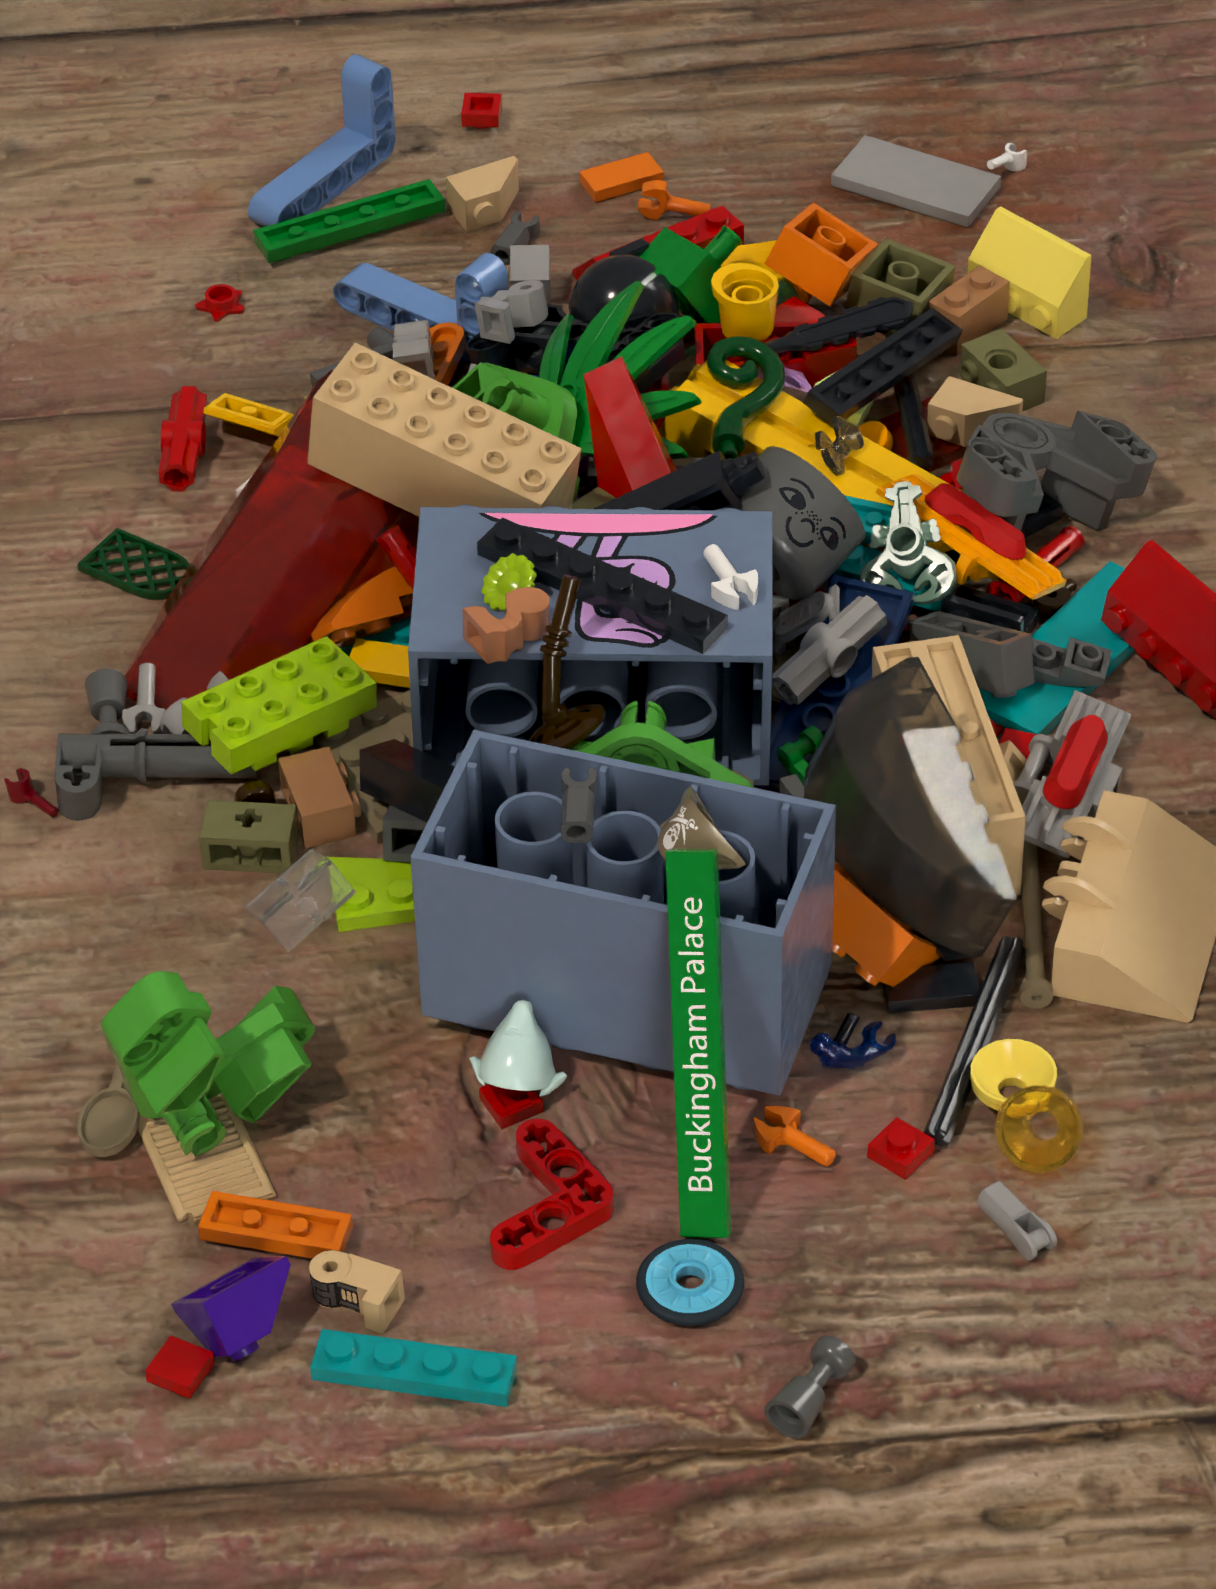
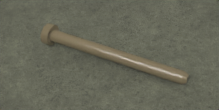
(1036, 990)

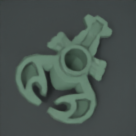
(908, 549)

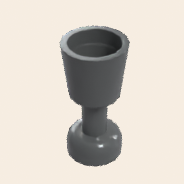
(107, 699)
(801, 1399)

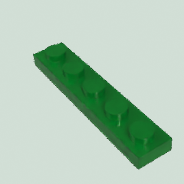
(349, 221)

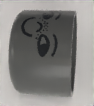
(810, 523)

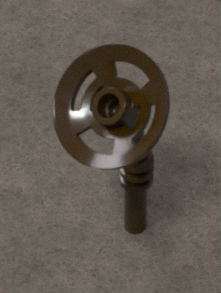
(562, 725)

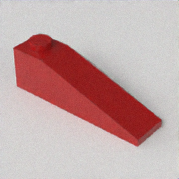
(622, 431)

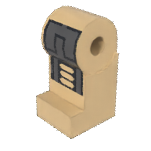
(357, 1286)

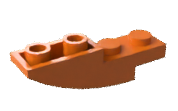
(366, 608)

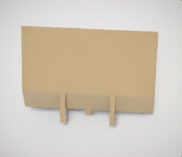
(1134, 910)

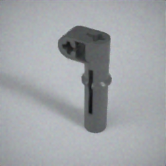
(127, 757)

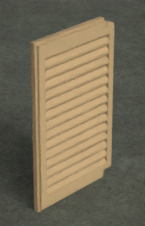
(190, 1179)

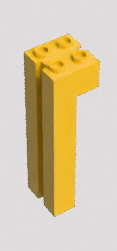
(787, 426)

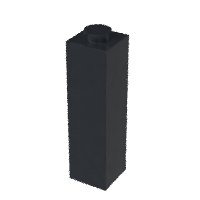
(403, 777)

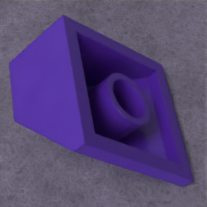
(236, 1307)

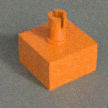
(819, 254)

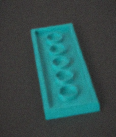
(1040, 705)

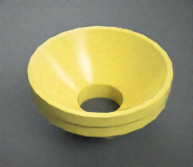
(1010, 1064)

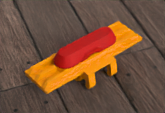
(983, 539)

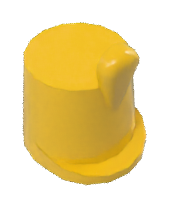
(746, 300)

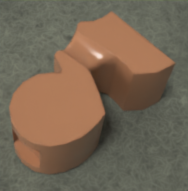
(525, 619)

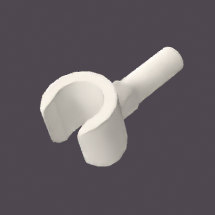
(1010, 159)

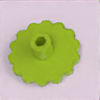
(505, 576)

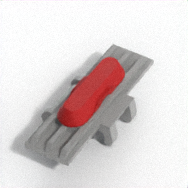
(1079, 770)

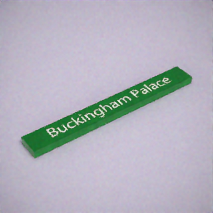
(698, 1042)

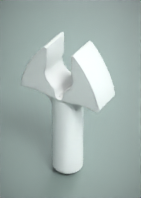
(723, 590)

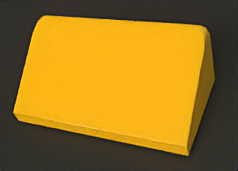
(249, 414)

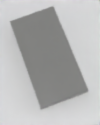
(916, 181)

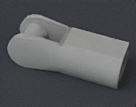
(1015, 1219)

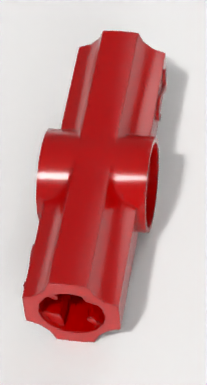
(183, 439)

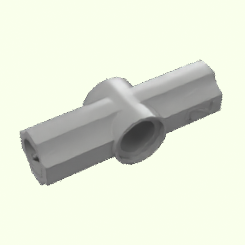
(828, 650)

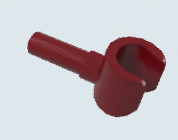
(23, 791)

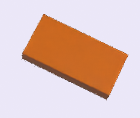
(620, 176)

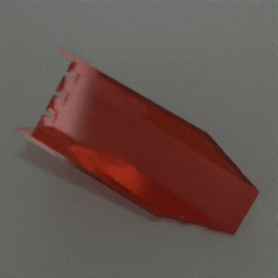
(268, 570)

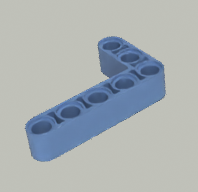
(342, 158)
(395, 300)

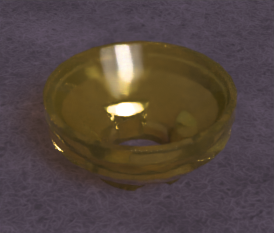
(1020, 1142)

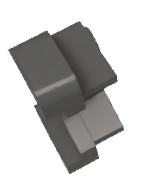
(1084, 466)

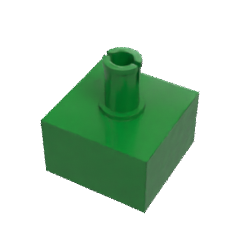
(691, 269)

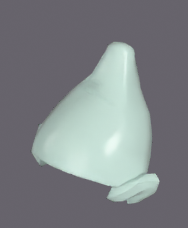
(518, 1055)

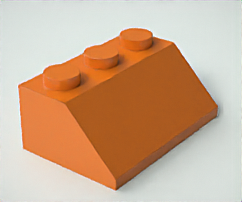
(873, 937)

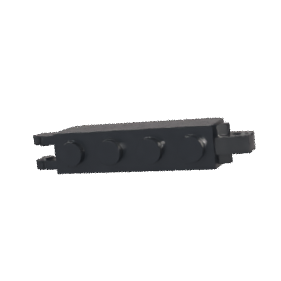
(702, 485)

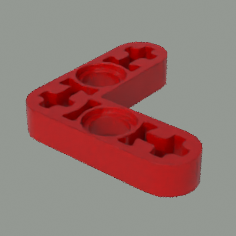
(564, 1203)

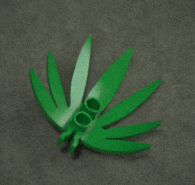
(593, 351)

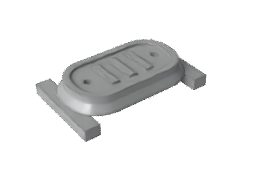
(804, 615)

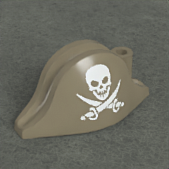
(694, 829)

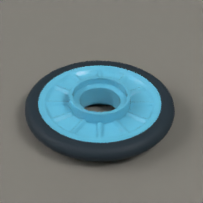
(695, 1306)

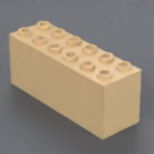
(431, 443)
(993, 786)

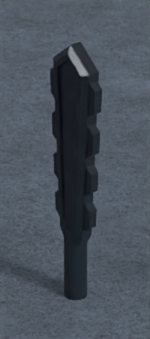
(853, 322)

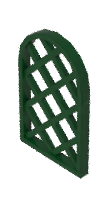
(88, 567)

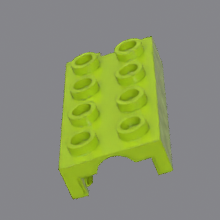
(280, 706)

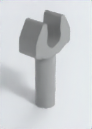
(145, 705)

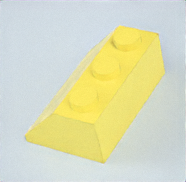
(1044, 272)

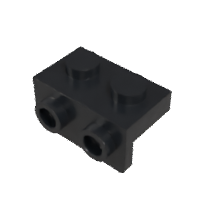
(991, 609)

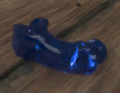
(839, 1056)

